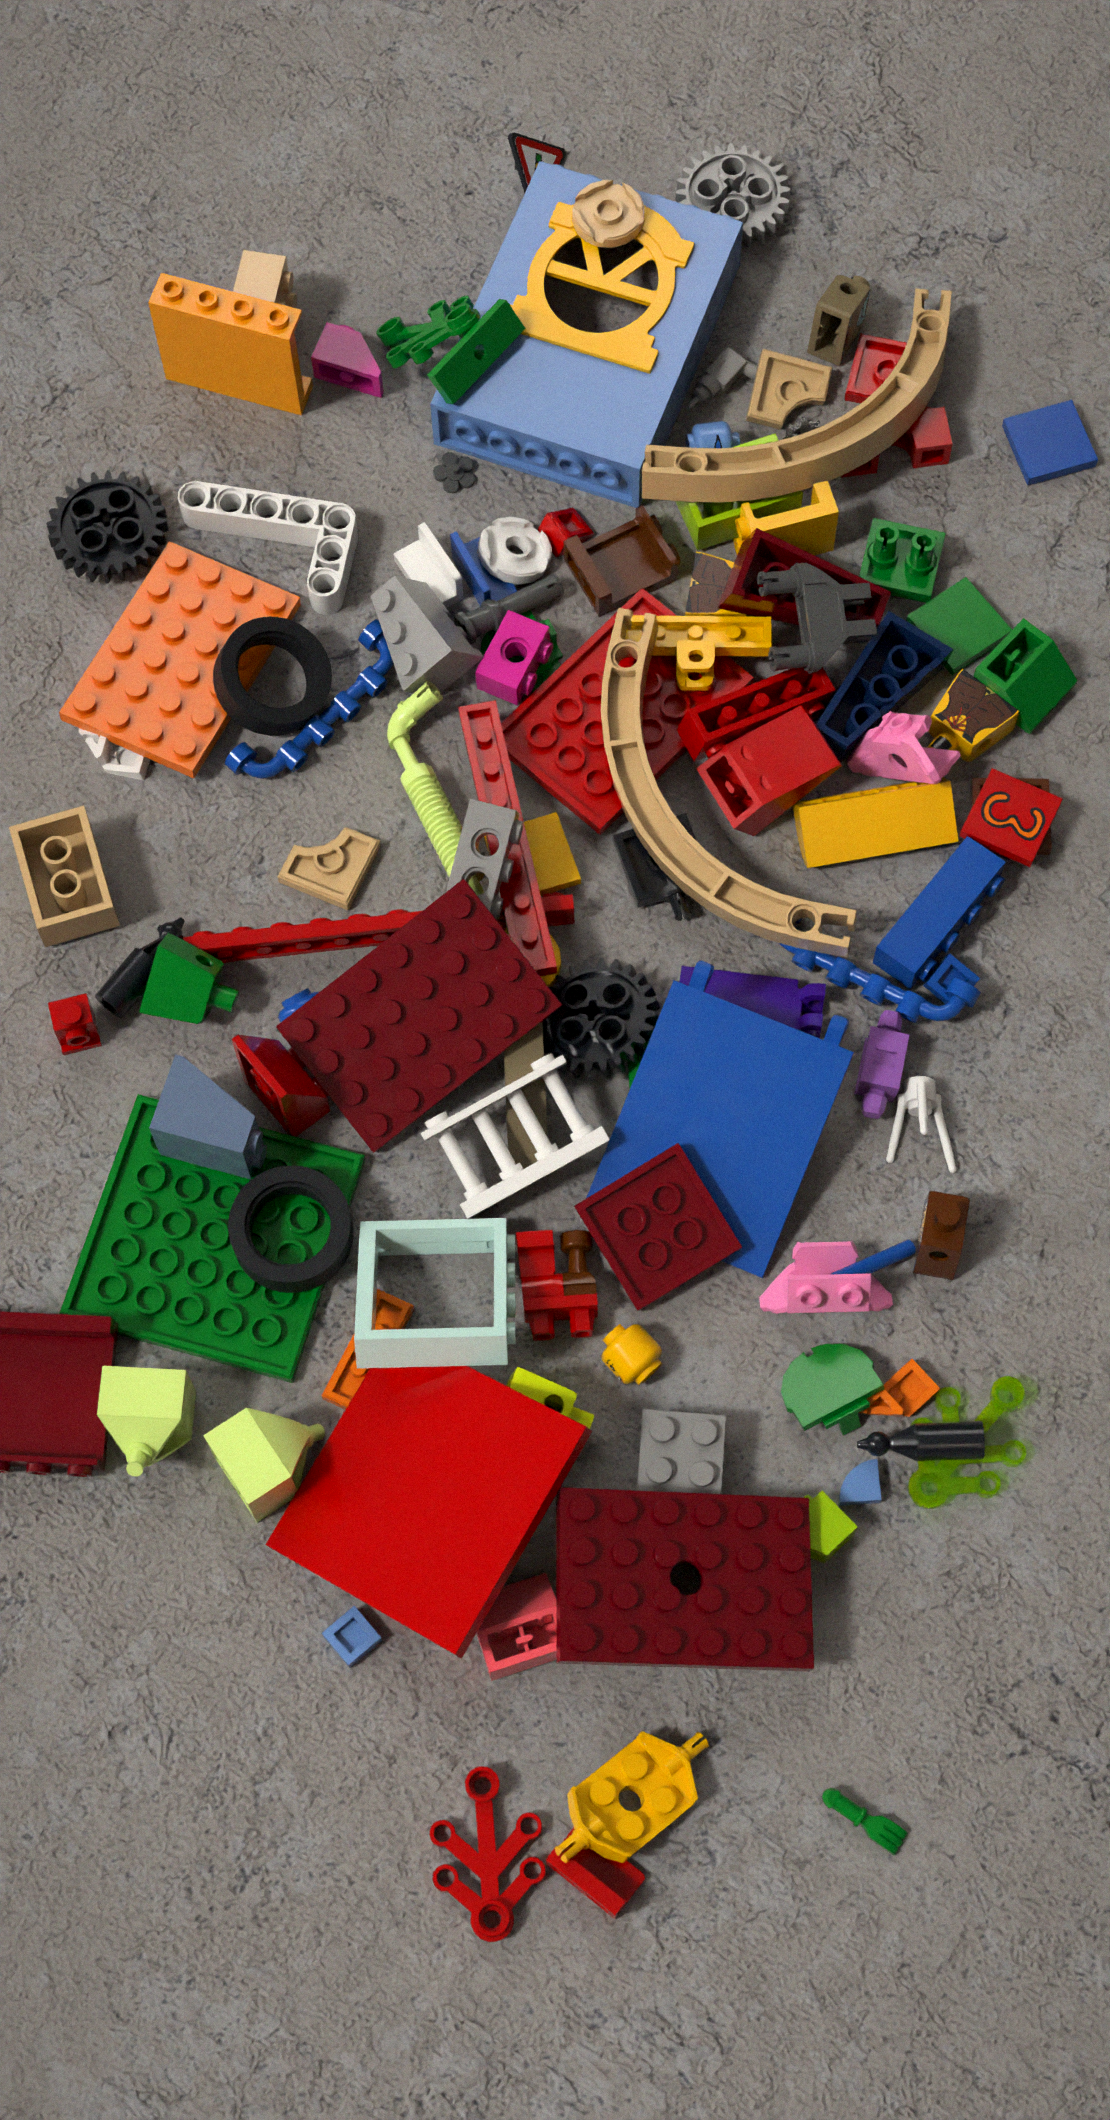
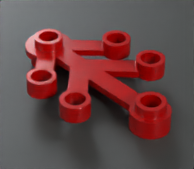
(488, 1863)

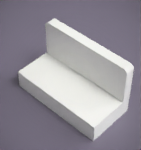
(430, 564)

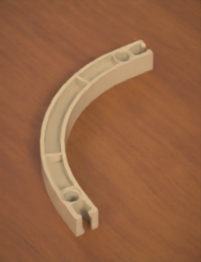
(819, 453)
(666, 839)

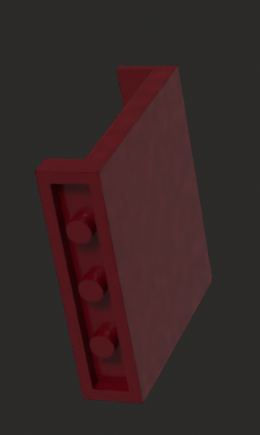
(53, 1391)

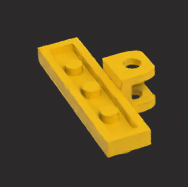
(701, 638)

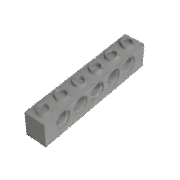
(480, 821)

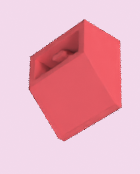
(520, 1628)

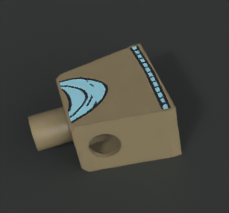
(845, 302)

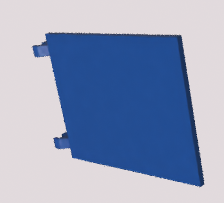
(739, 1102)

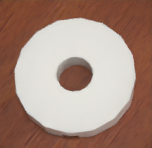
(510, 566)

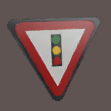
(528, 153)

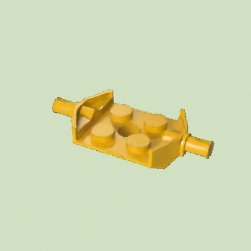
(653, 1771)

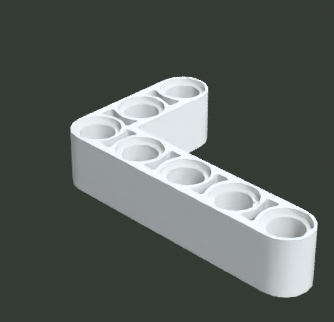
(281, 527)

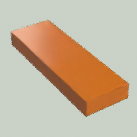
(346, 1379)

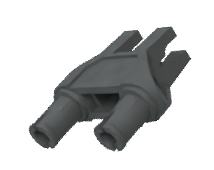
(820, 615)

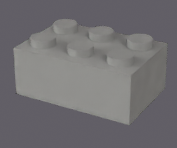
(681, 1452)

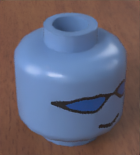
(712, 436)

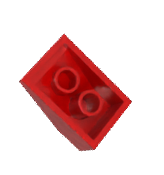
(281, 1082)

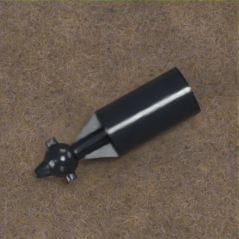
(132, 975)
(931, 1441)

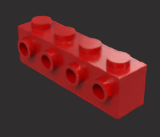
(730, 716)

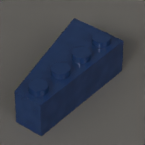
(881, 681)

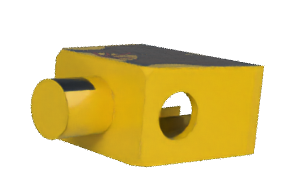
(707, 586)
(970, 718)

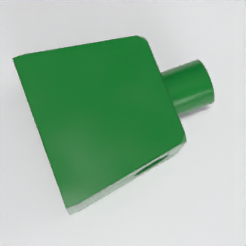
(185, 983)

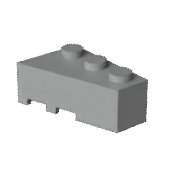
(421, 635)

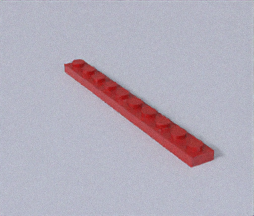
(330, 935)

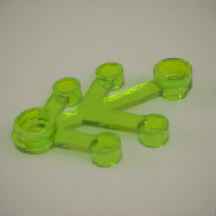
(940, 1474)

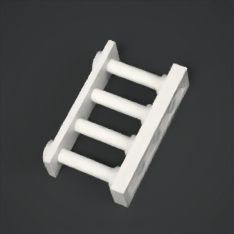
(548, 1155)

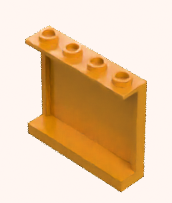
(229, 343)

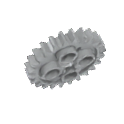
(737, 187)

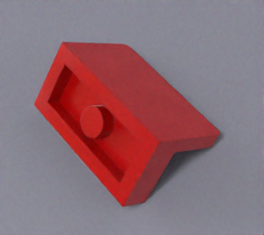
(599, 1879)

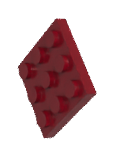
(658, 1226)

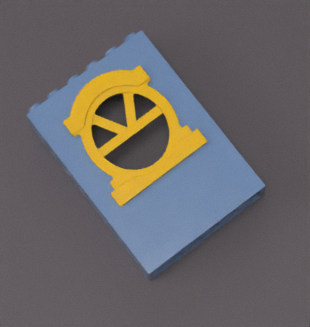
(580, 400)

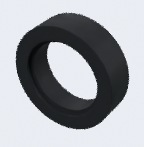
(296, 641)
(277, 1183)

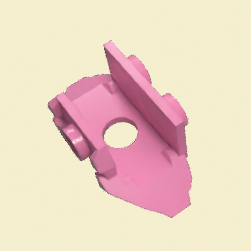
(900, 736)
(811, 1287)

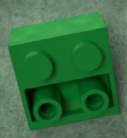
(1027, 674)

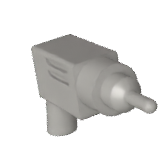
(721, 375)

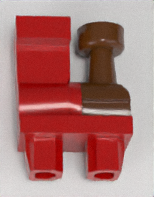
(555, 1295)

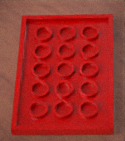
(560, 731)

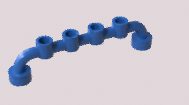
(319, 727)
(878, 988)

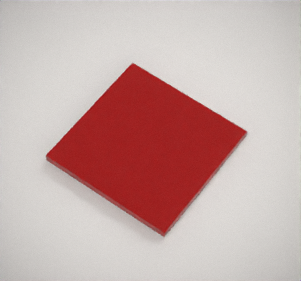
(429, 1495)

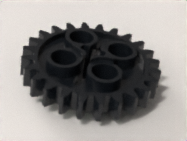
(107, 526)
(600, 1018)

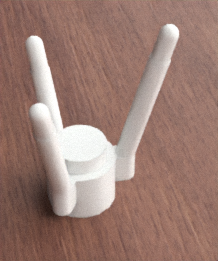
(920, 1100)

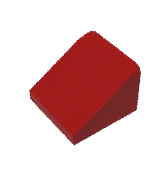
(563, 525)

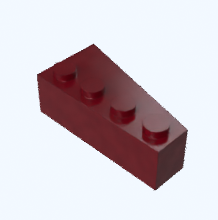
(768, 554)

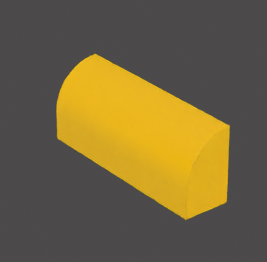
(875, 822)

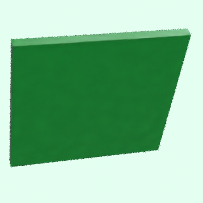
(166, 1258)

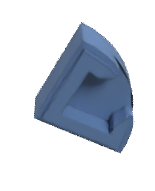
(861, 1485)

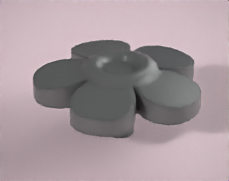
(454, 473)

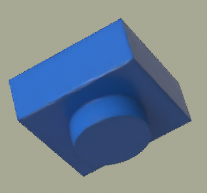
(943, 975)

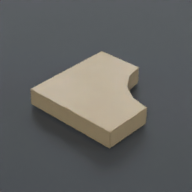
(784, 385)
(331, 870)

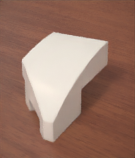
(115, 758)

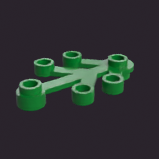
(445, 323)

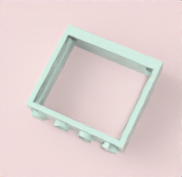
(434, 1345)

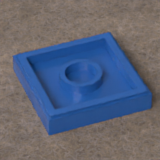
(1049, 442)

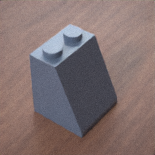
(205, 1124)

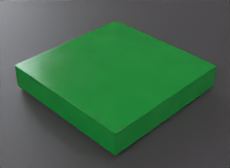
(961, 621)

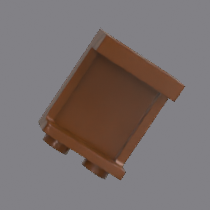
(622, 562)

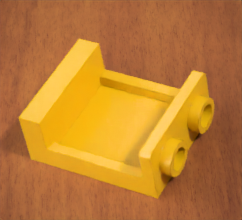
(807, 527)

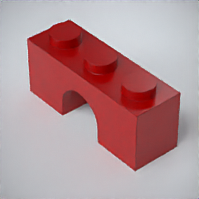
(925, 441)

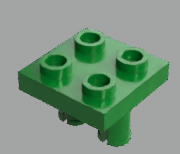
(902, 559)

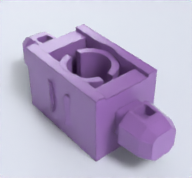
(881, 1064)

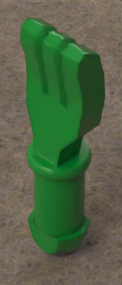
(877, 1828)

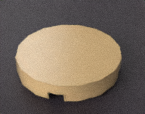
(608, 214)

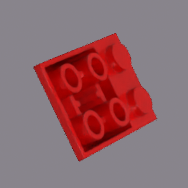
(768, 770)

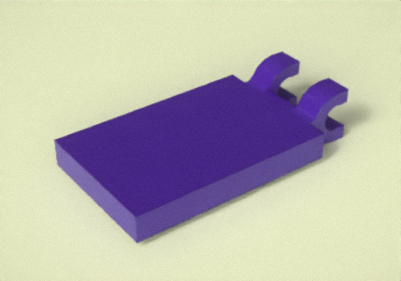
(769, 996)

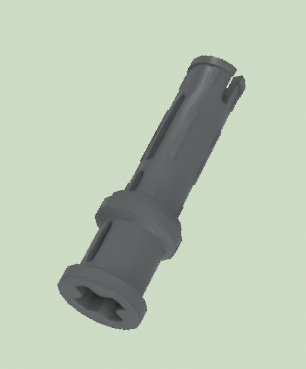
(492, 612)

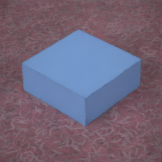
(352, 1636)

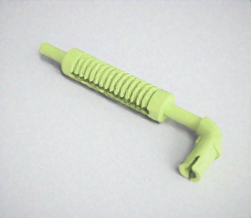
(422, 783)

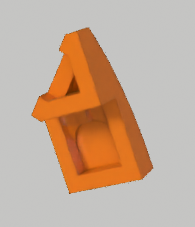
(903, 1393)

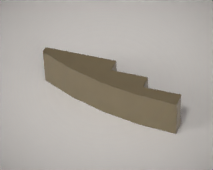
(516, 1065)

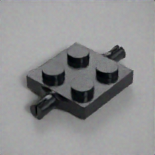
(645, 877)

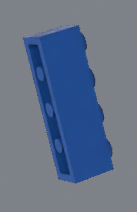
(939, 912)

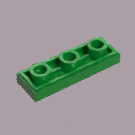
(476, 351)

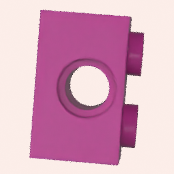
(514, 637)

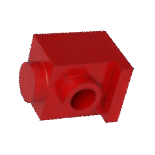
(74, 1024)

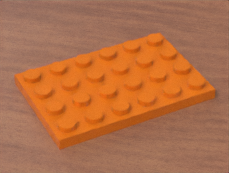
(156, 667)

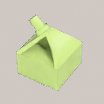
(146, 1412)
(263, 1457)

